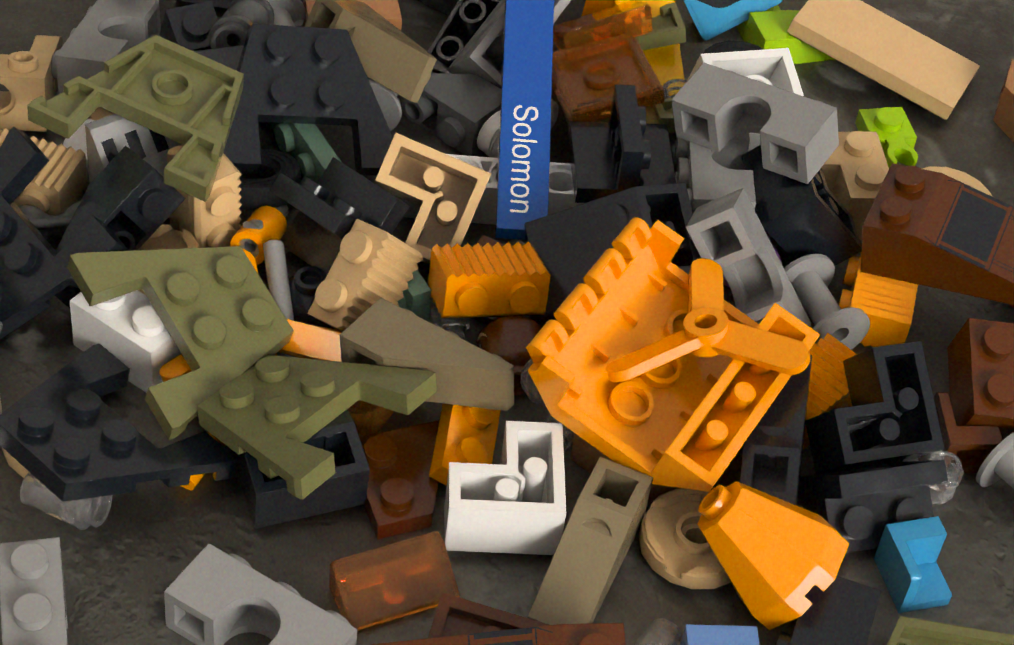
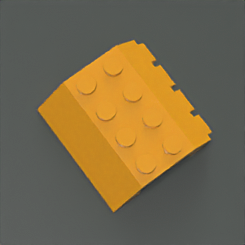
(677, 419)

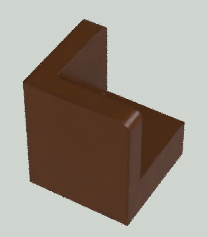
(968, 443)

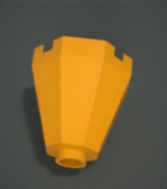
(770, 550)

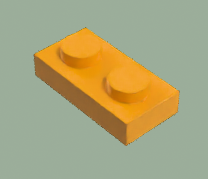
(463, 437)

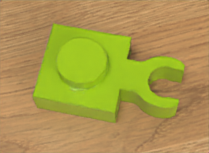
(893, 132)

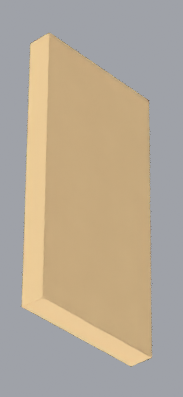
(886, 52)

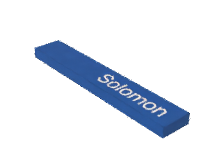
(524, 116)

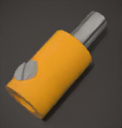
(263, 225)

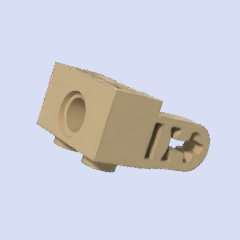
(27, 78)

